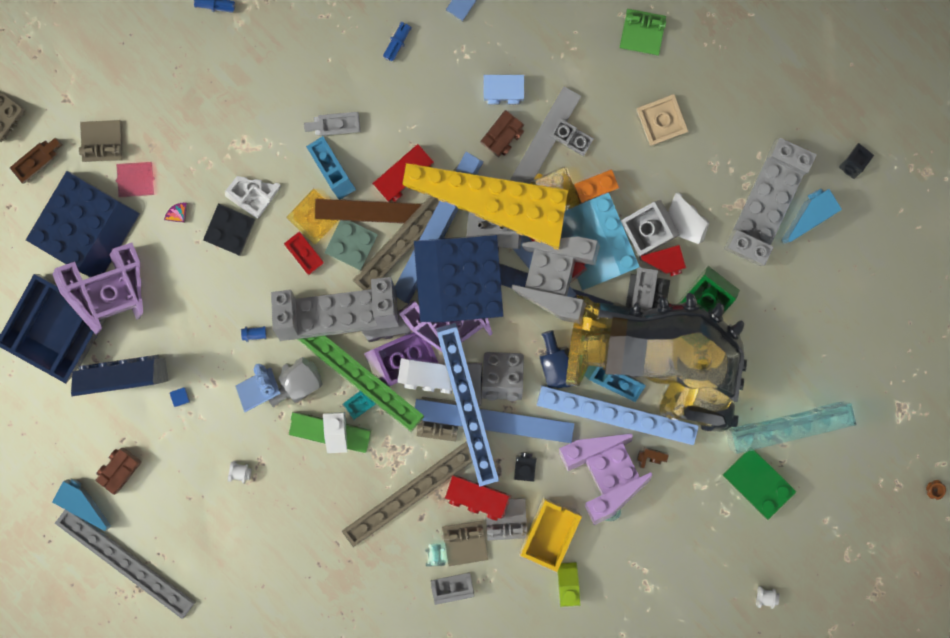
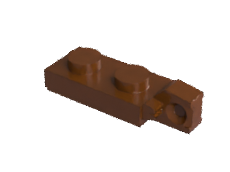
(35, 160)

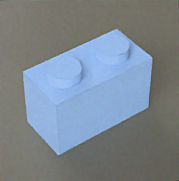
(503, 88)

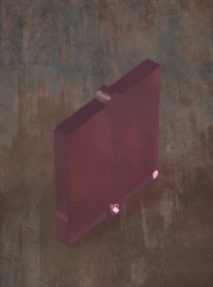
(135, 179)

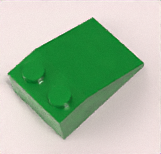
(712, 289)
(759, 483)

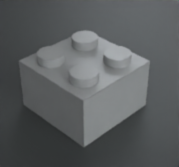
(650, 227)

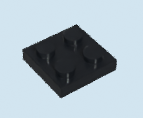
(229, 229)

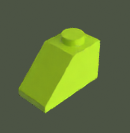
(568, 584)

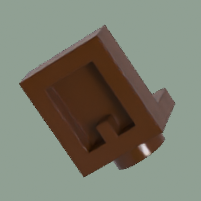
(655, 456)

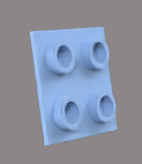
(258, 388)

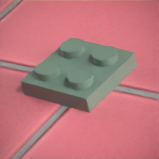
(351, 244)

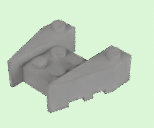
(552, 274)

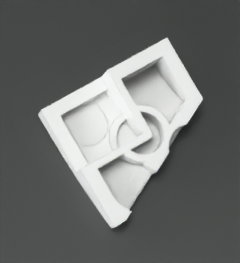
(251, 194)
(687, 220)

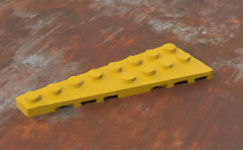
(515, 205)

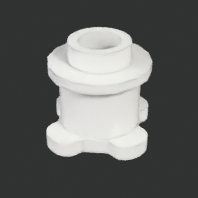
(239, 472)
(767, 598)

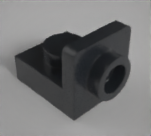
(856, 161)
(525, 467)

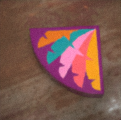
(177, 213)

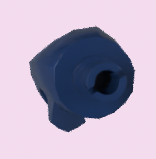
(554, 361)

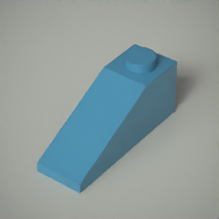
(331, 168)
(620, 384)
(79, 502)

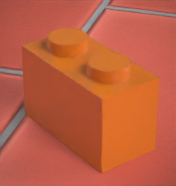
(596, 186)

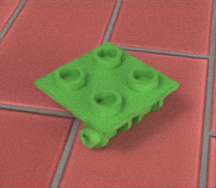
(643, 32)

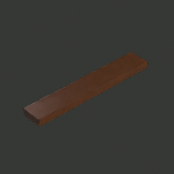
(364, 211)

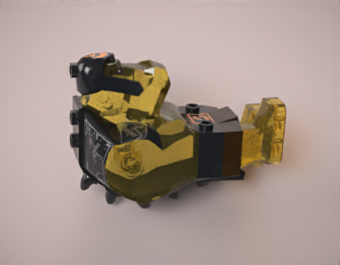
(668, 345)

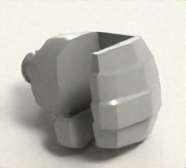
(297, 381)

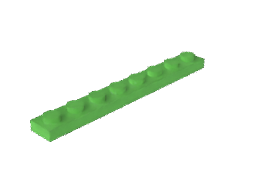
(364, 381)

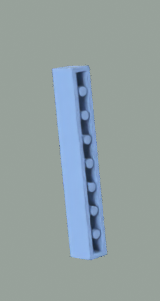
(467, 404)
(617, 415)

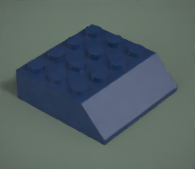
(82, 225)
(458, 278)
(47, 330)
(118, 375)

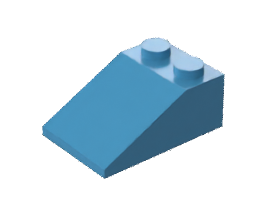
(812, 213)

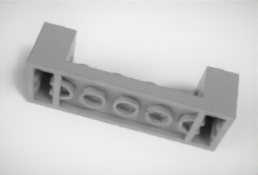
(769, 201)
(335, 312)

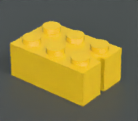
(550, 534)

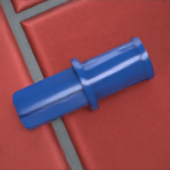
(219, 5)
(397, 41)

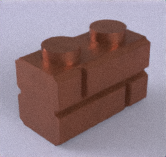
(502, 134)
(117, 470)

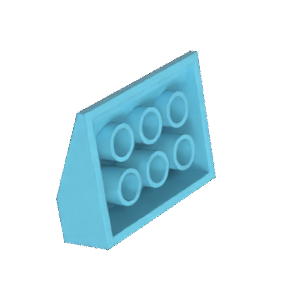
(600, 222)

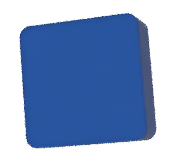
(179, 397)

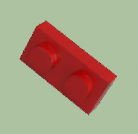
(304, 253)

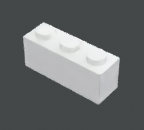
(424, 374)

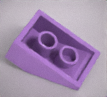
(386, 358)

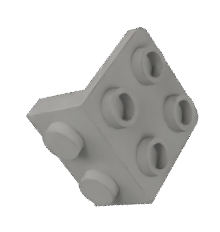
(502, 376)

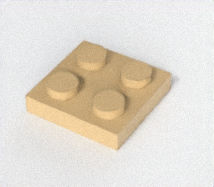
(662, 120)

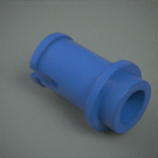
(253, 333)

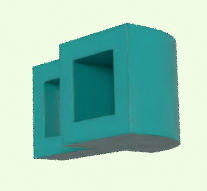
(358, 405)

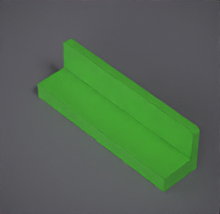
(312, 428)

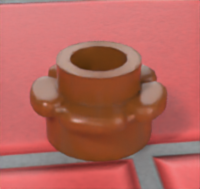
(941, 490)

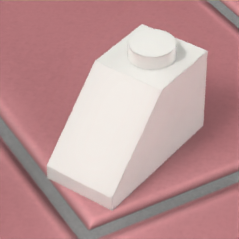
(335, 432)

